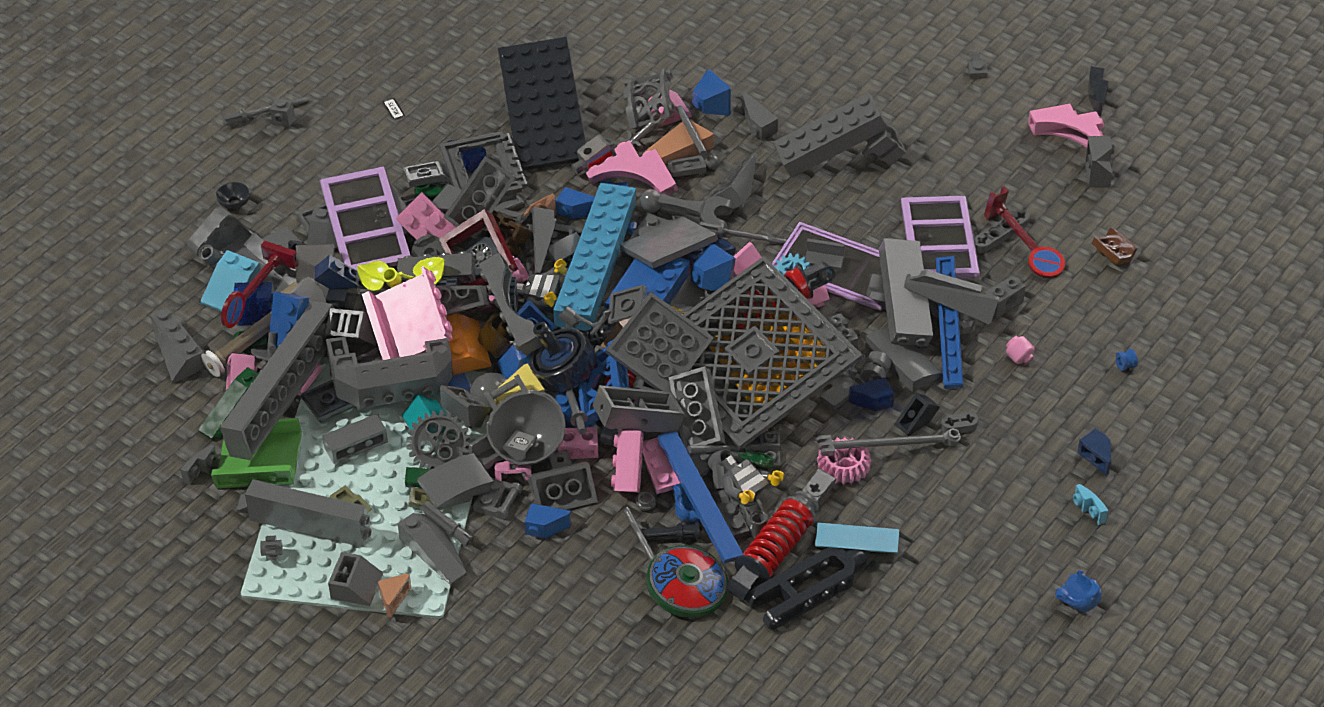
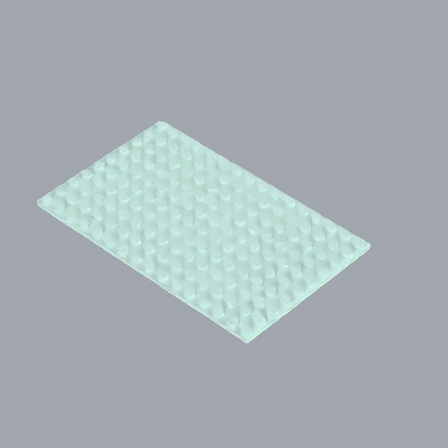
(379, 478)

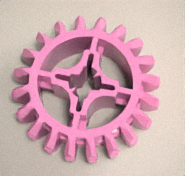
(845, 466)

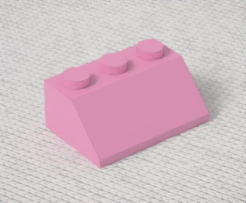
(628, 461)

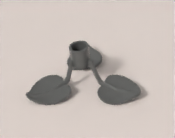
(572, 318)

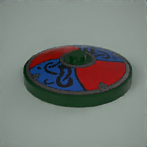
(687, 581)

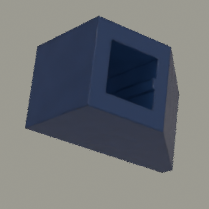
(335, 274)

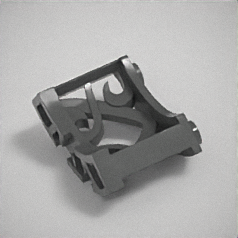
(636, 87)

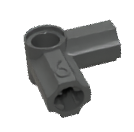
(715, 463)

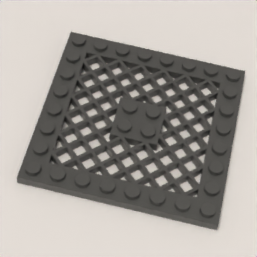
(754, 350)

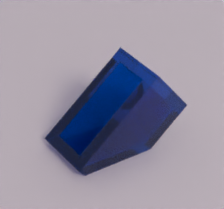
(872, 395)

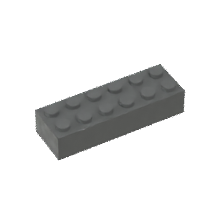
(830, 135)

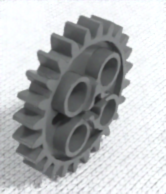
(421, 436)

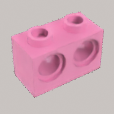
(579, 444)

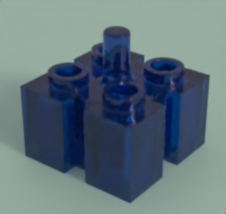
(257, 304)

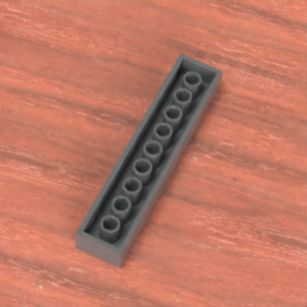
(277, 383)

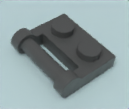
(488, 502)

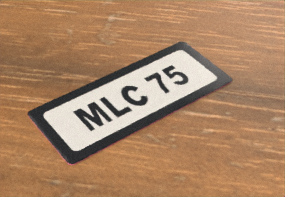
(393, 108)

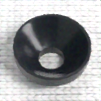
(233, 191)

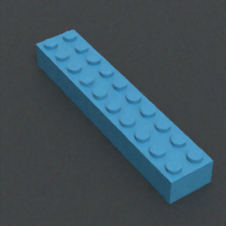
(596, 253)

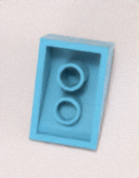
(229, 270)

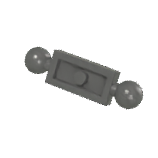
(691, 165)

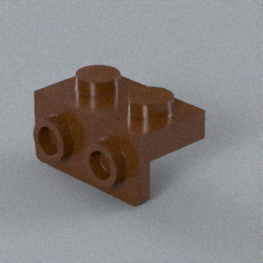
(1115, 247)

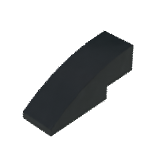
(1097, 89)

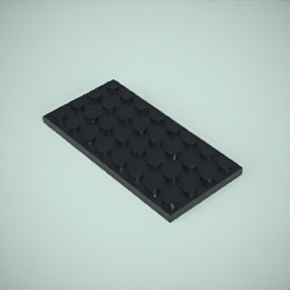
(542, 102)

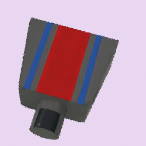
(592, 154)

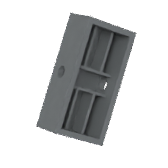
(650, 412)

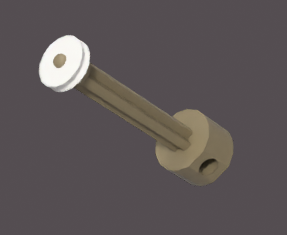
(215, 362)

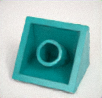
(418, 408)

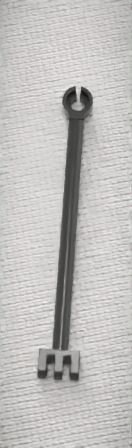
(828, 446)

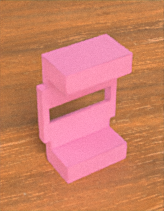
(505, 467)

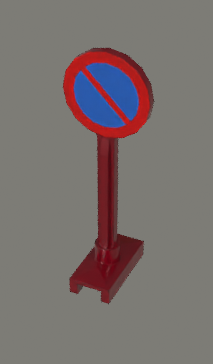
(1042, 260)
(235, 302)

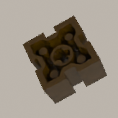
(513, 232)

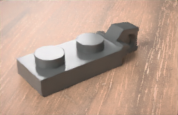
(732, 516)

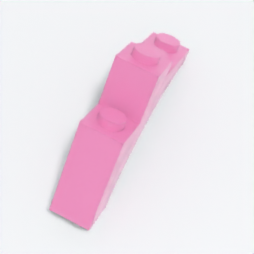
(1065, 123)
(628, 164)

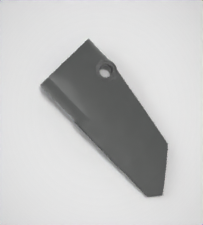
(225, 232)

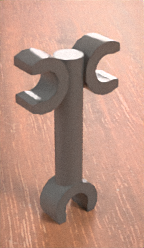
(635, 139)

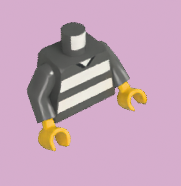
(543, 288)
(746, 480)

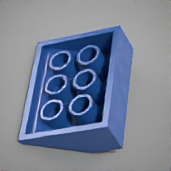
(661, 281)

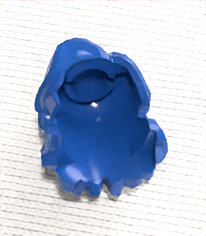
(683, 506)
(1080, 592)

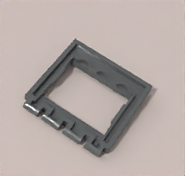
(505, 151)

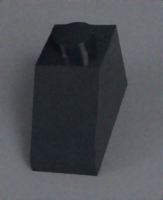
(917, 414)

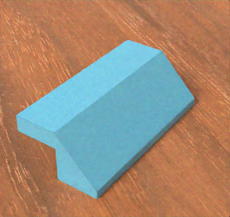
(857, 537)

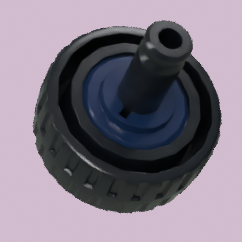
(563, 359)

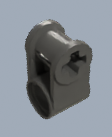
(754, 516)

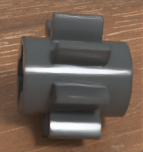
(271, 547)

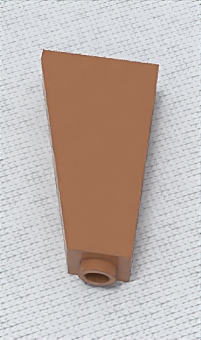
(679, 144)

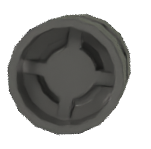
(875, 367)

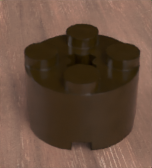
(495, 336)

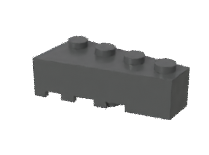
(463, 298)

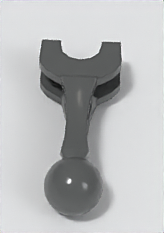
(693, 210)

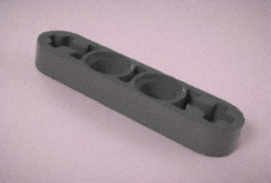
(991, 242)

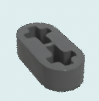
(960, 422)

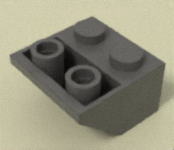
(354, 579)

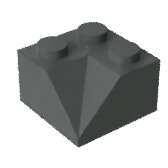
(1099, 161)

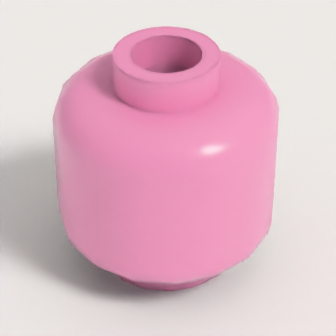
(1020, 350)

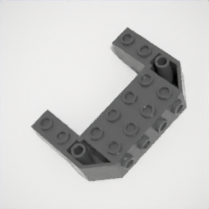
(389, 379)

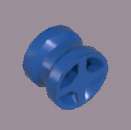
(1126, 359)

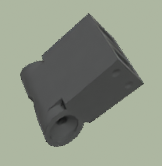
(352, 325)

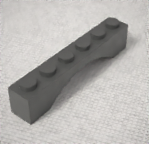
(499, 277)

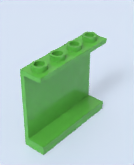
(272, 463)

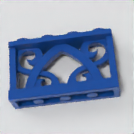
(618, 376)

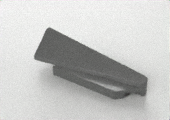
(954, 293)

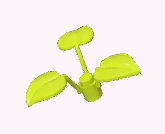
(377, 272)

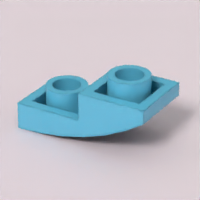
(1090, 502)

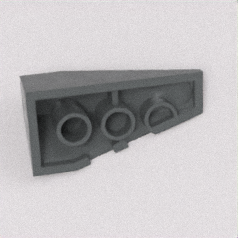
(541, 224)
(432, 546)

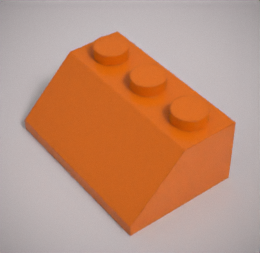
(465, 349)

